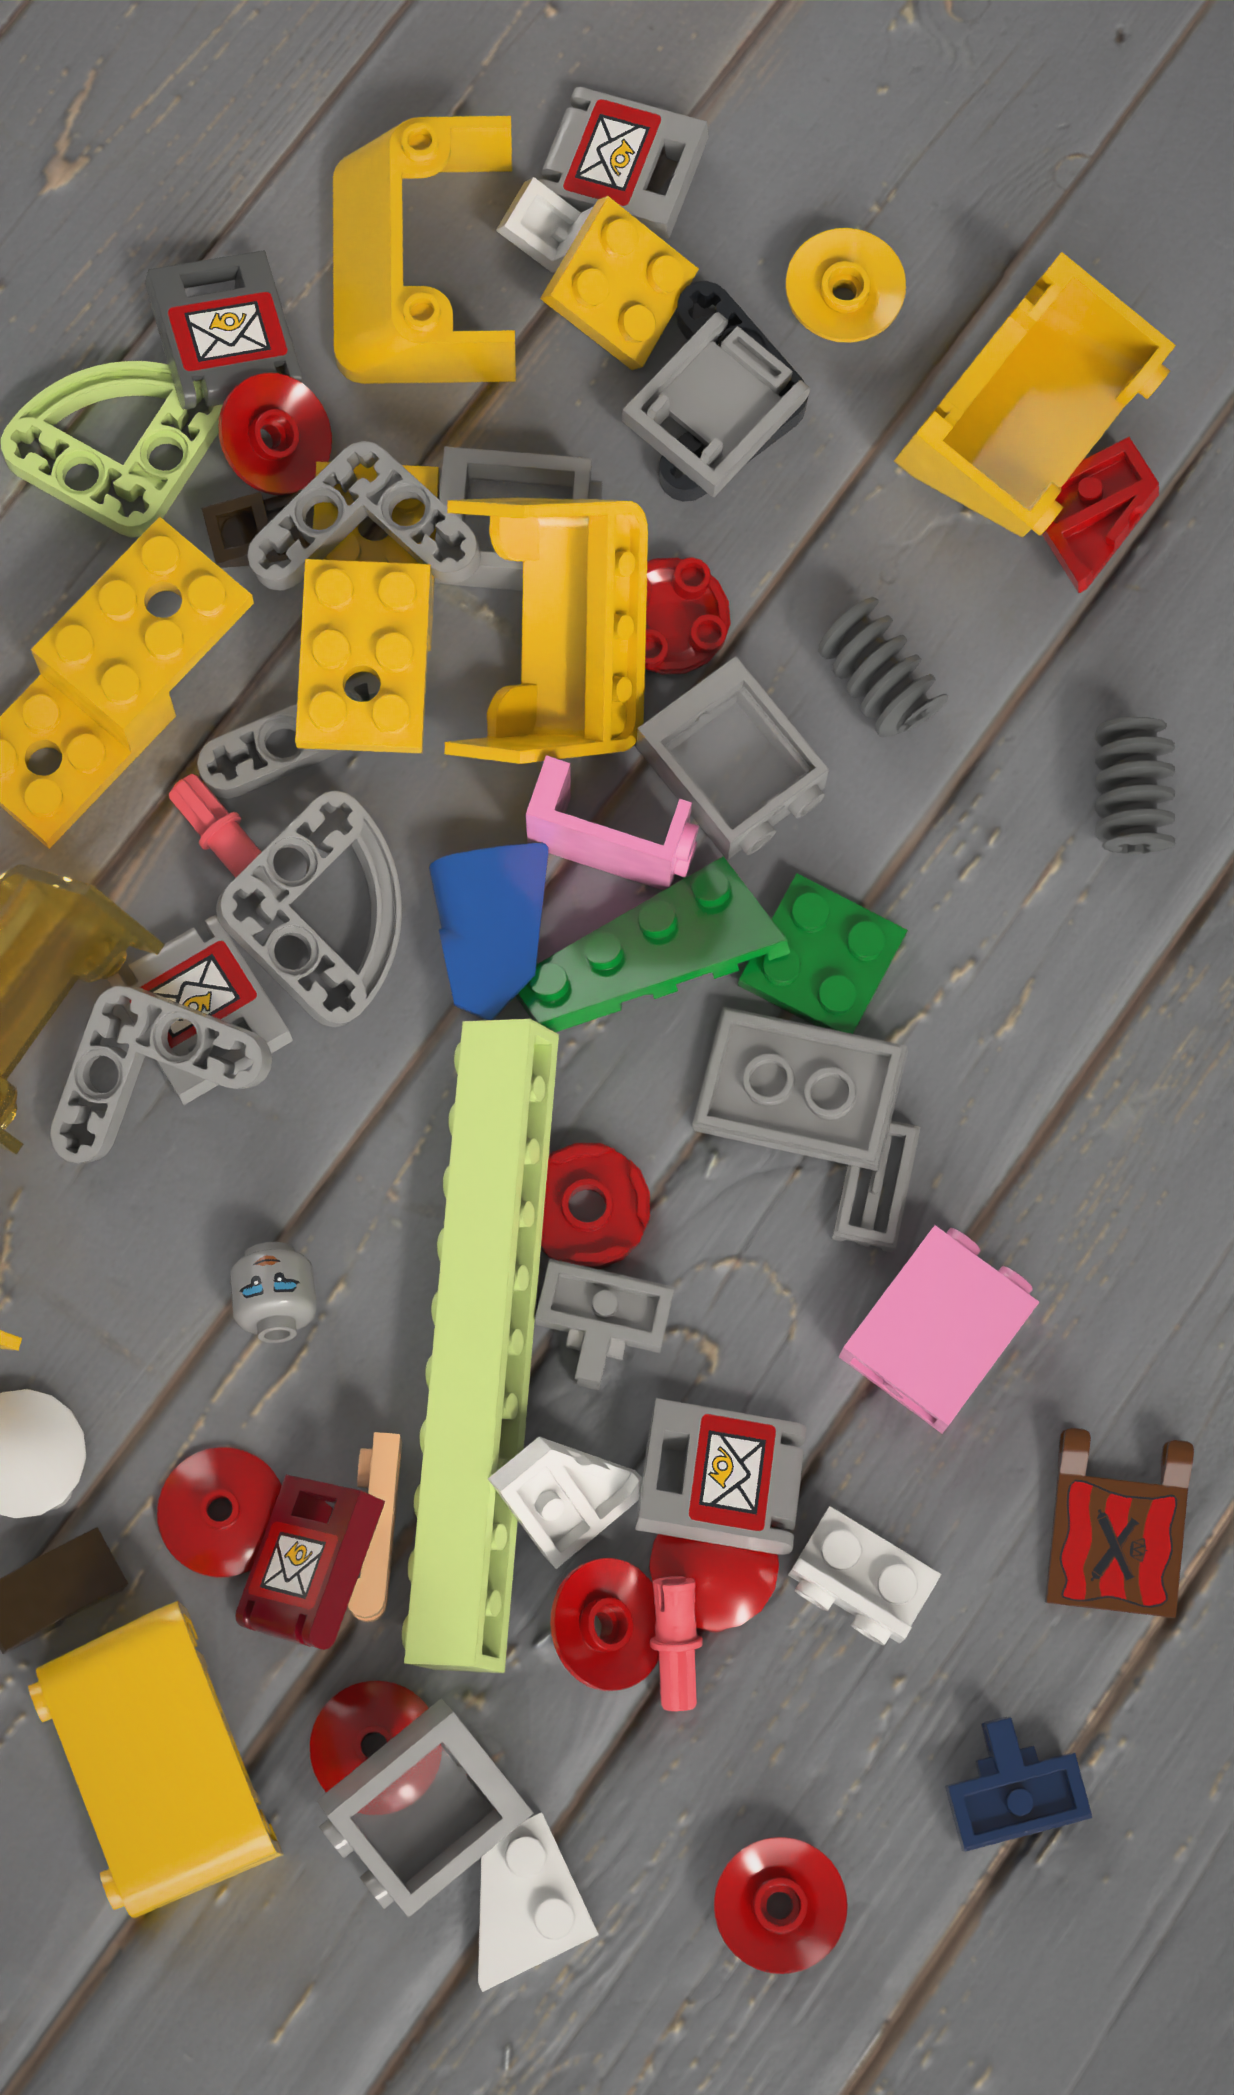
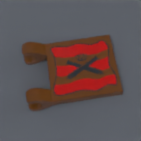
(1118, 1539)

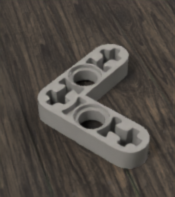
(371, 500)
(149, 1039)

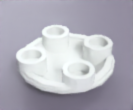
(38, 1453)

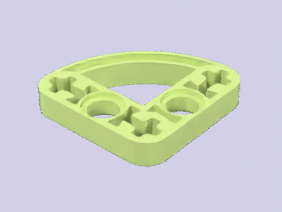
(137, 475)

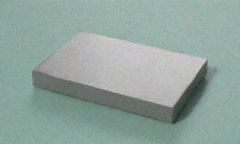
(800, 1088)

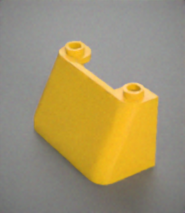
(1037, 400)
(154, 1761)

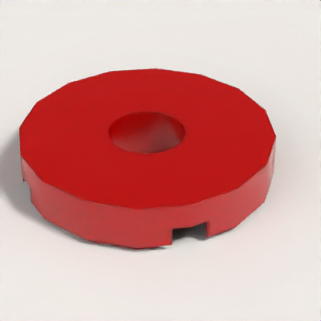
(626, 1200)

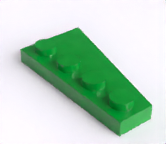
(675, 936)

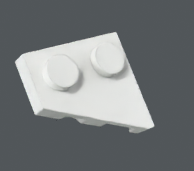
(564, 1495)
(527, 1904)

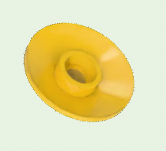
(849, 261)

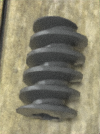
(878, 671)
(1131, 785)

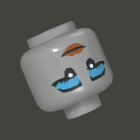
(273, 1291)

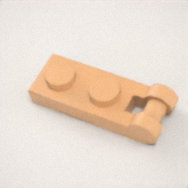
(380, 1473)

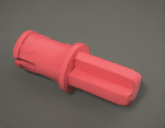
(214, 824)
(676, 1641)

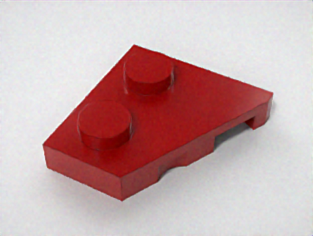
(1100, 510)

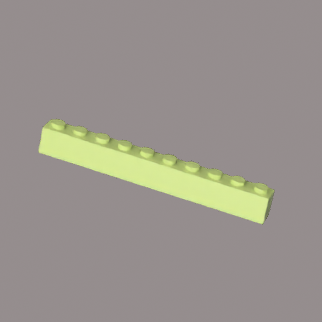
(481, 1345)

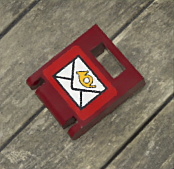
(308, 1565)

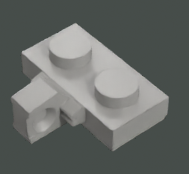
(602, 1314)

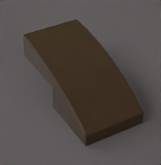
(237, 522)
(56, 1587)

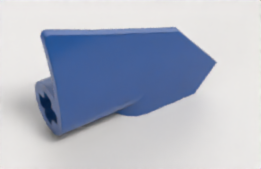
(490, 922)

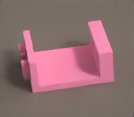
(603, 846)
(940, 1327)

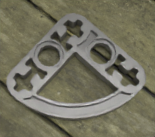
(277, 894)

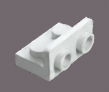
(864, 1577)

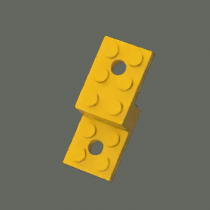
(371, 614)
(111, 677)

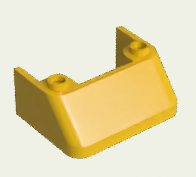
(394, 329)
(578, 628)

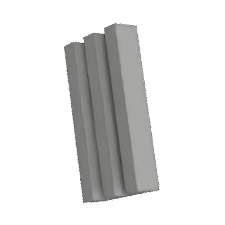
(865, 1234)

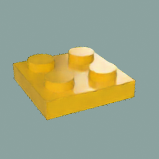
(619, 283)

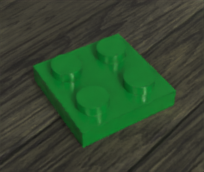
(833, 959)

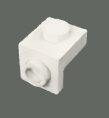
(542, 224)

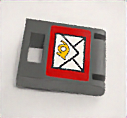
(220, 333)

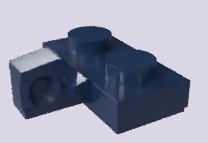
(1015, 1792)

